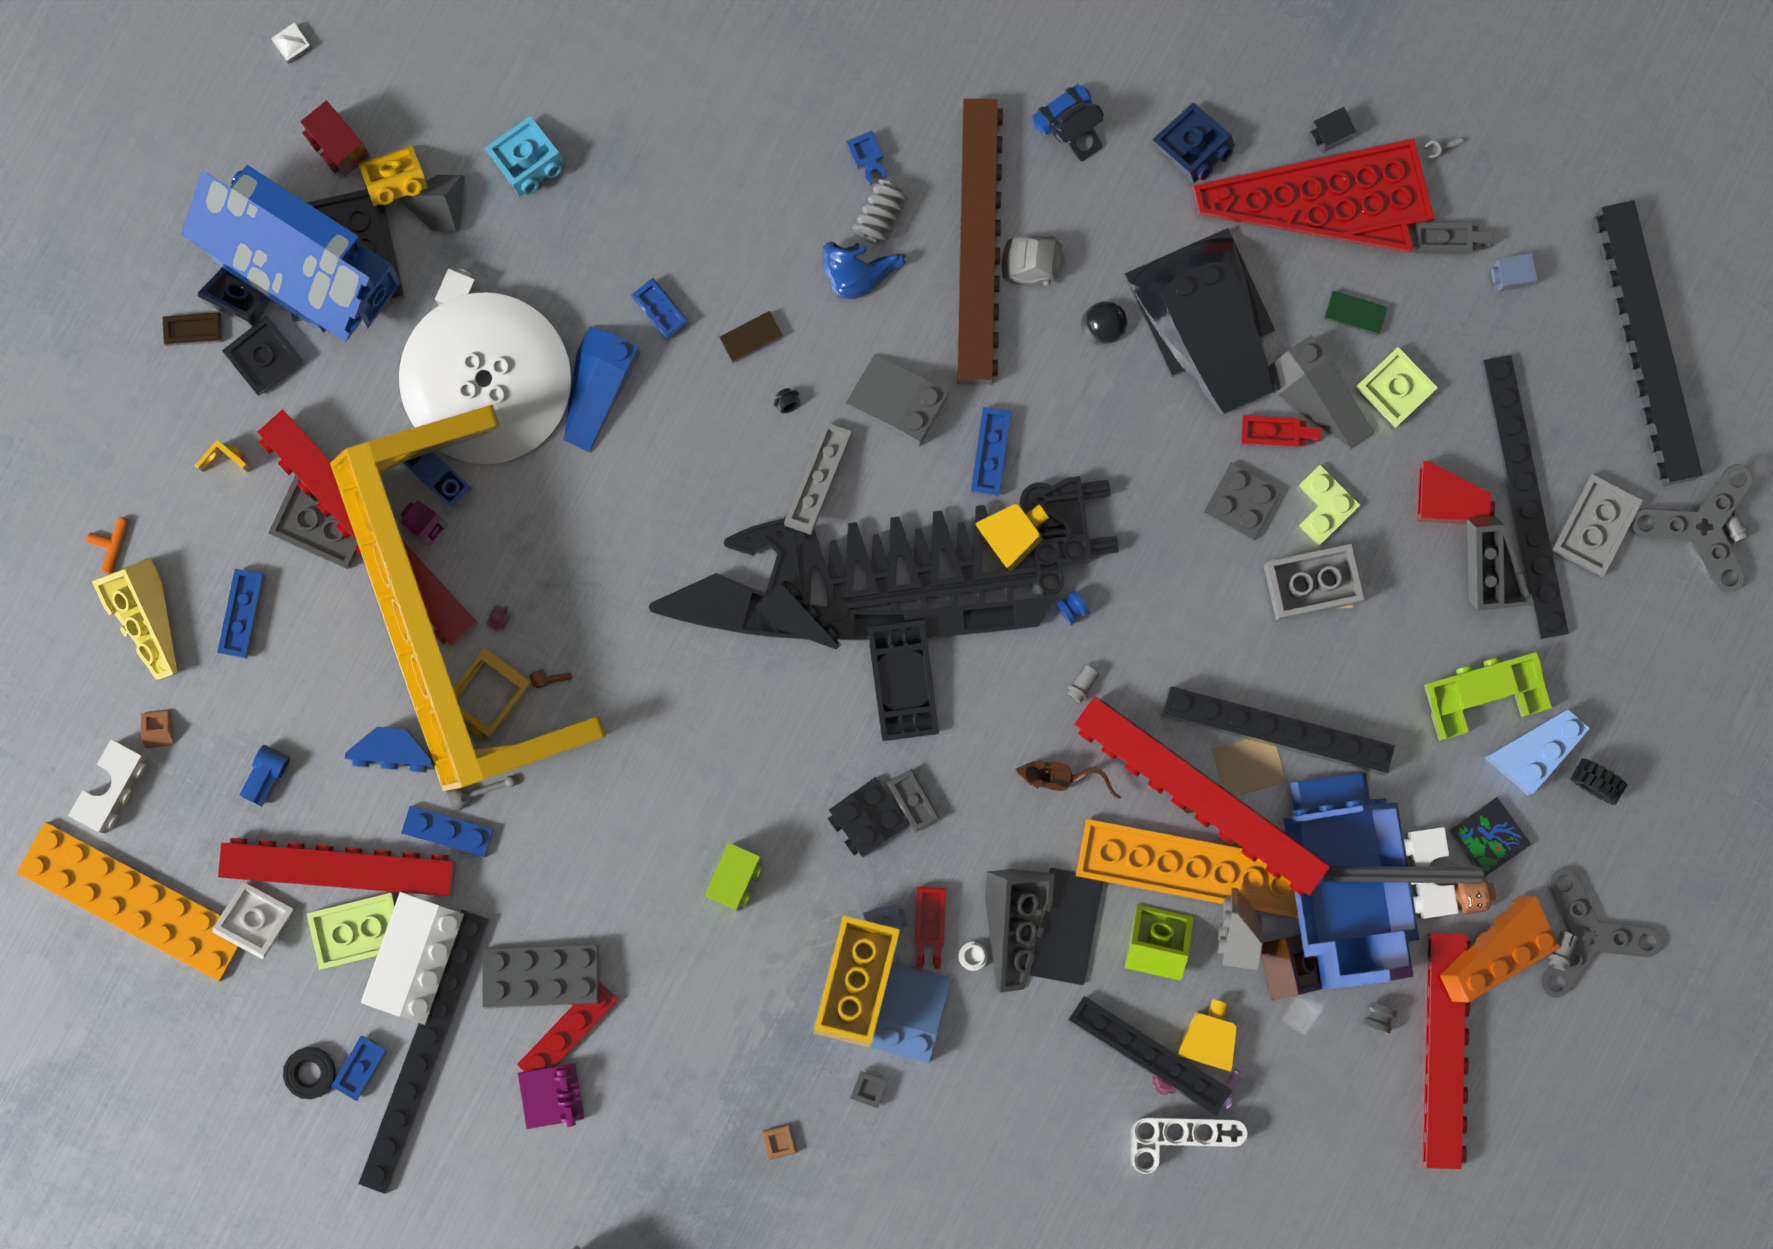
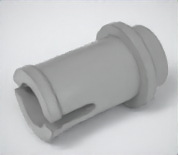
(1735, 528)
(1082, 684)
(1561, 957)

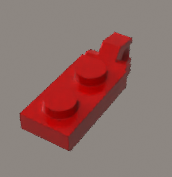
(1277, 432)

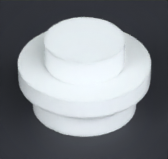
(973, 956)

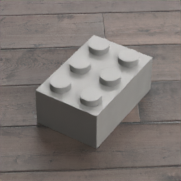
(1313, 582)

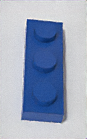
(991, 451)
(241, 613)
(447, 831)

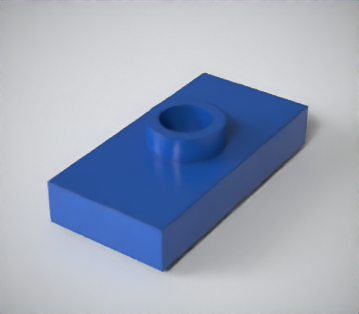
(659, 308)

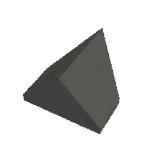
(439, 204)

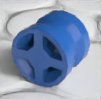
(1072, 607)

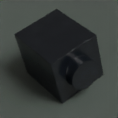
(1332, 130)

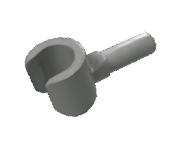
(1443, 146)

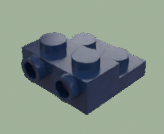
(1195, 143)

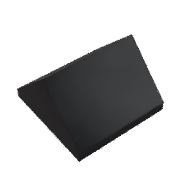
(234, 298)

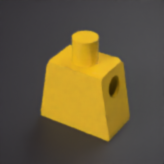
(1013, 533)
(1210, 1038)

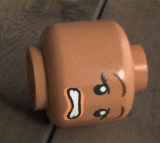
(1474, 897)

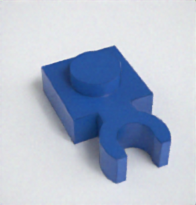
(866, 153)

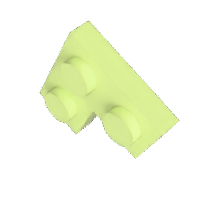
(1333, 505)

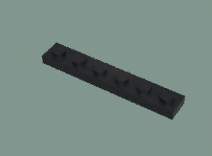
(1150, 1056)

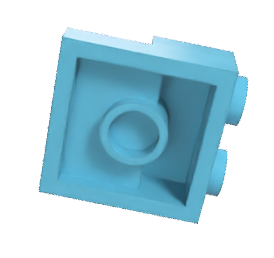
(525, 156)

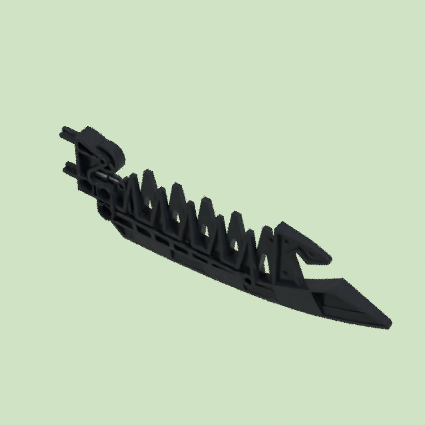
(731, 605)

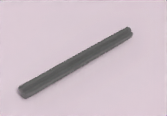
(1401, 874)

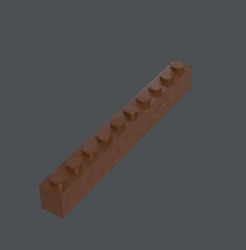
(977, 241)

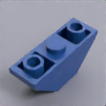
(439, 478)
(390, 748)

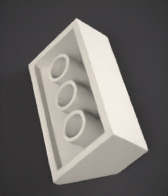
(412, 958)

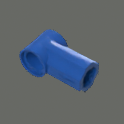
(267, 768)

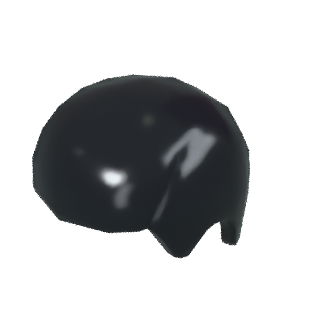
(1104, 323)

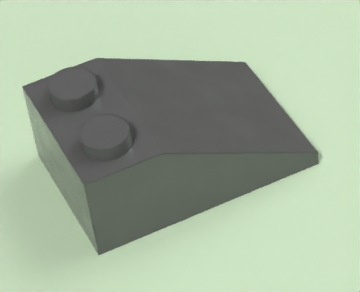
(897, 399)

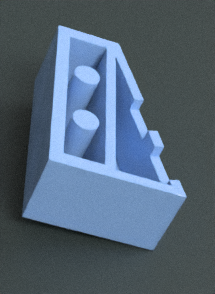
(1538, 752)

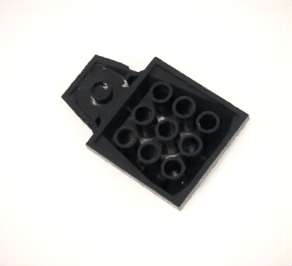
(1207, 319)

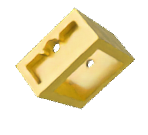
(508, 672)

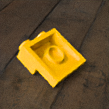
(393, 176)

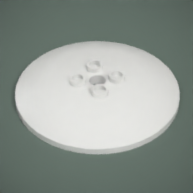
(497, 336)

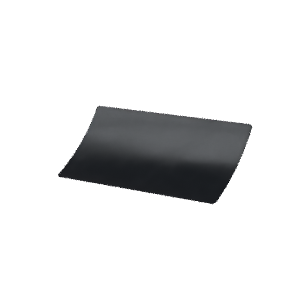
(1068, 929)

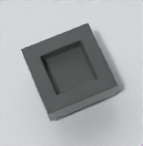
(869, 1089)

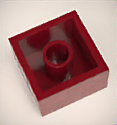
(331, 134)

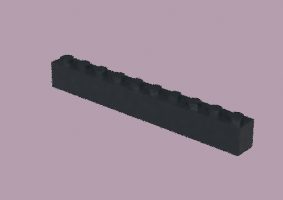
(1648, 343)

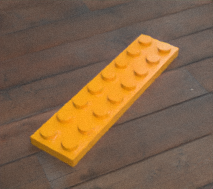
(1179, 867)
(128, 900)

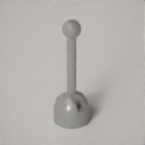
(460, 797)

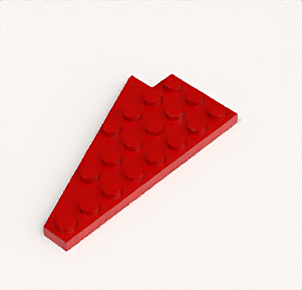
(1344, 197)

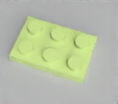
(350, 930)

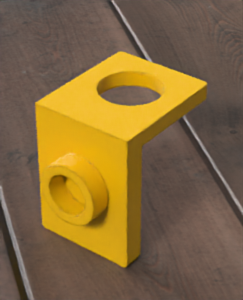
(215, 450)

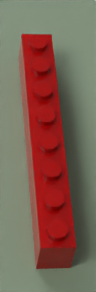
(337, 869)
(1444, 1059)

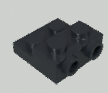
(867, 818)

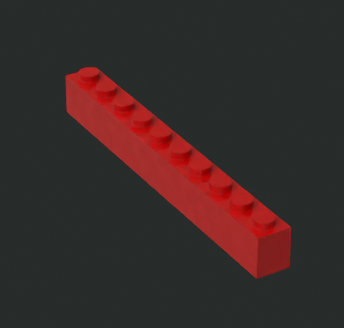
(316, 475)
(1203, 796)

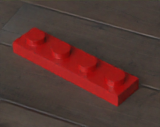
(567, 1032)

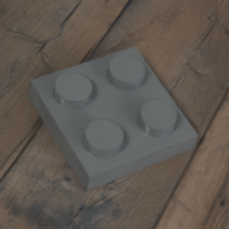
(1241, 501)

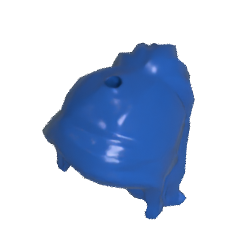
(854, 277)

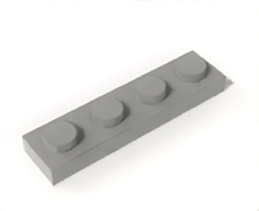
(818, 478)

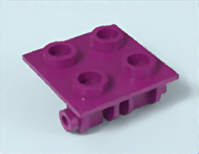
(551, 1096)

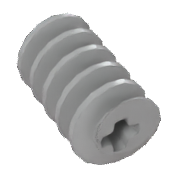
(879, 211)

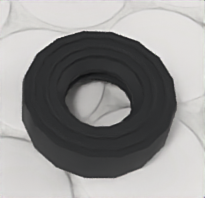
(291, 1070)

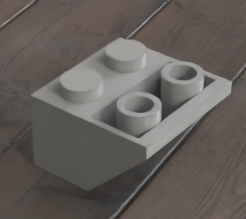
(1240, 933)

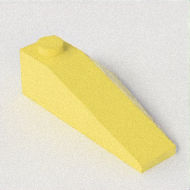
(139, 604)

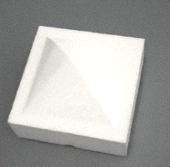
(291, 43)

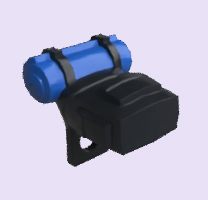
(1071, 118)

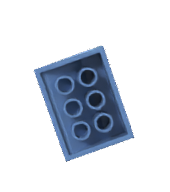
(910, 1012)

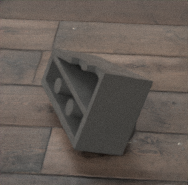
(1493, 567)

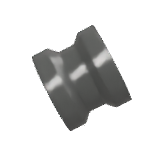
(1380, 1017)

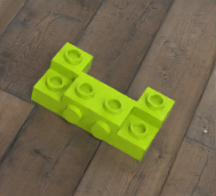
(1484, 685)

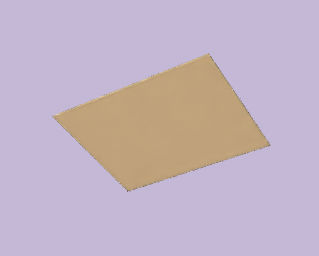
(1248, 766)

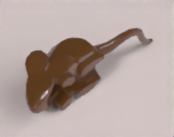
(1056, 775)

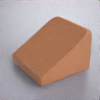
(156, 729)

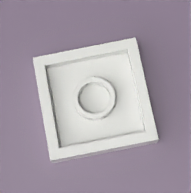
(253, 920)

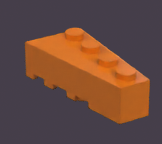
(1508, 947)

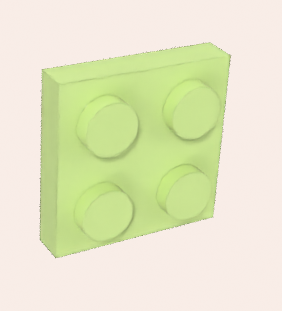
(1396, 387)

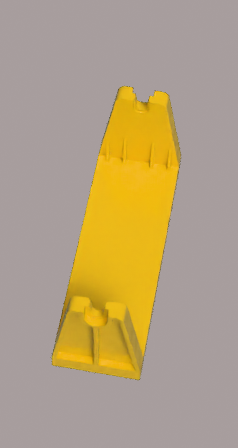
(404, 613)

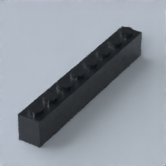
(1277, 730)

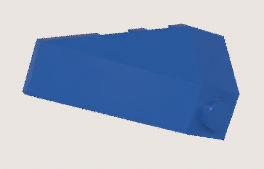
(598, 378)

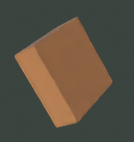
(779, 1142)

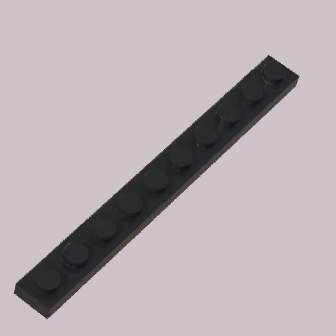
(1525, 497)
(422, 1057)

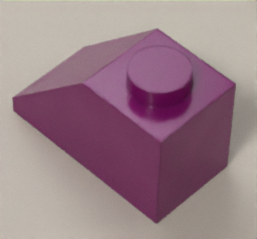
(422, 521)

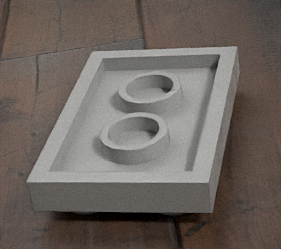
(1597, 525)

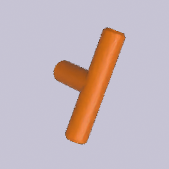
(111, 544)

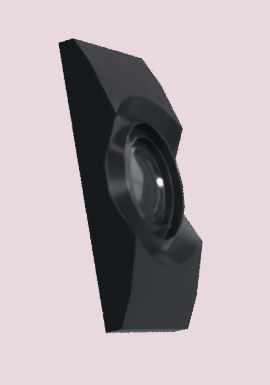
(903, 680)

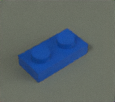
(359, 1068)

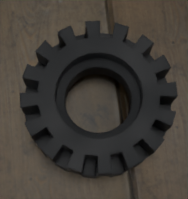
(1599, 781)

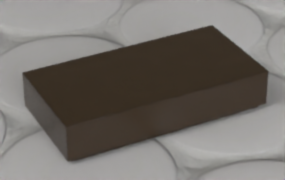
(192, 329)
(751, 336)

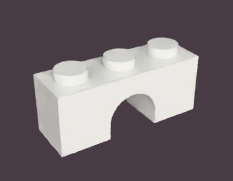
(123, 767)
(1430, 898)

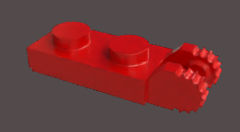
(930, 923)

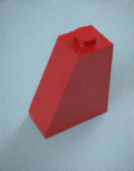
(1449, 498)

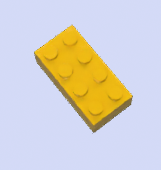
(856, 981)

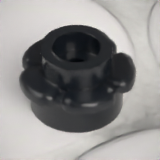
(787, 400)

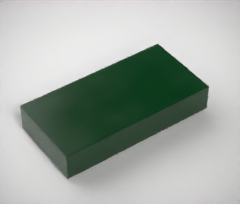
(1355, 313)

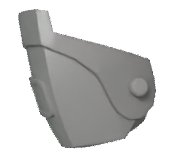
(1032, 260)

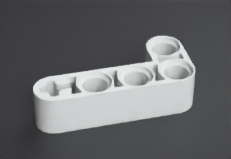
(1188, 1136)

